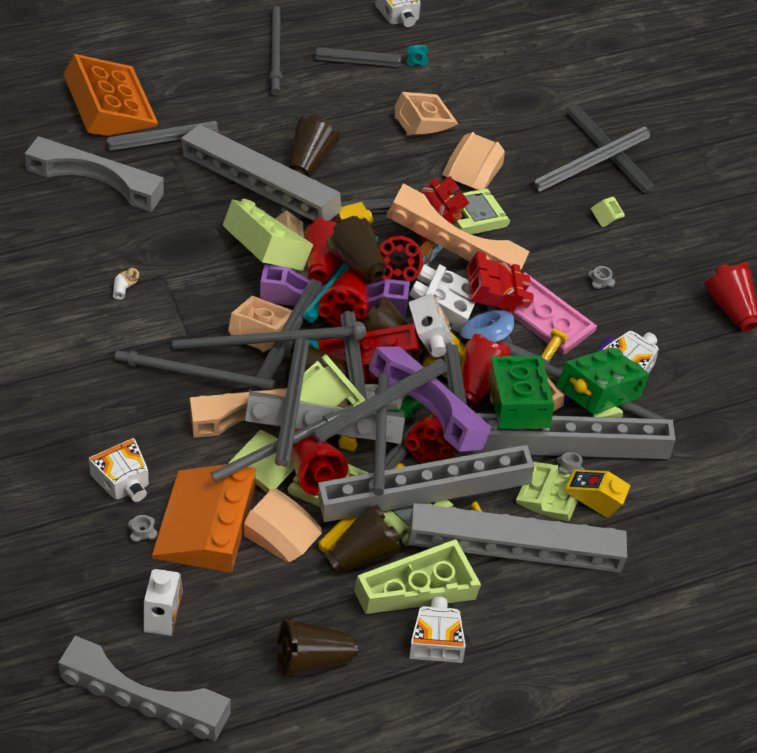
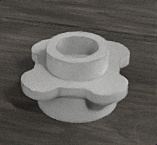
(601, 277)
(569, 461)
(142, 522)

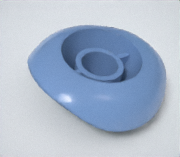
(492, 325)

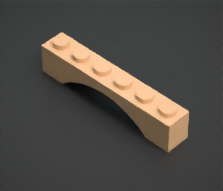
(418, 215)
(219, 412)

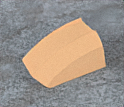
(422, 113)
(475, 161)
(258, 317)
(281, 526)

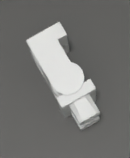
(449, 291)

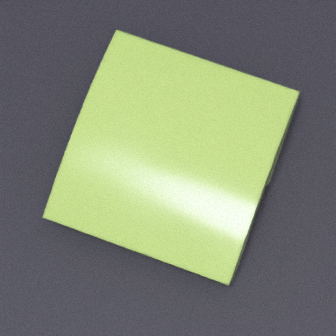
(267, 472)
(547, 493)

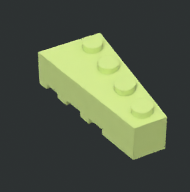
(266, 236)
(418, 579)

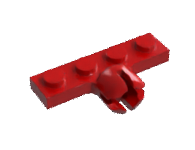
(400, 336)

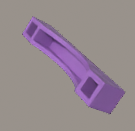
(286, 286)
(460, 424)

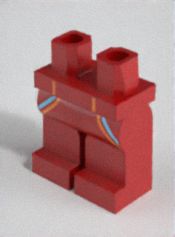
(439, 197)
(498, 283)

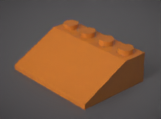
(108, 96)
(206, 518)

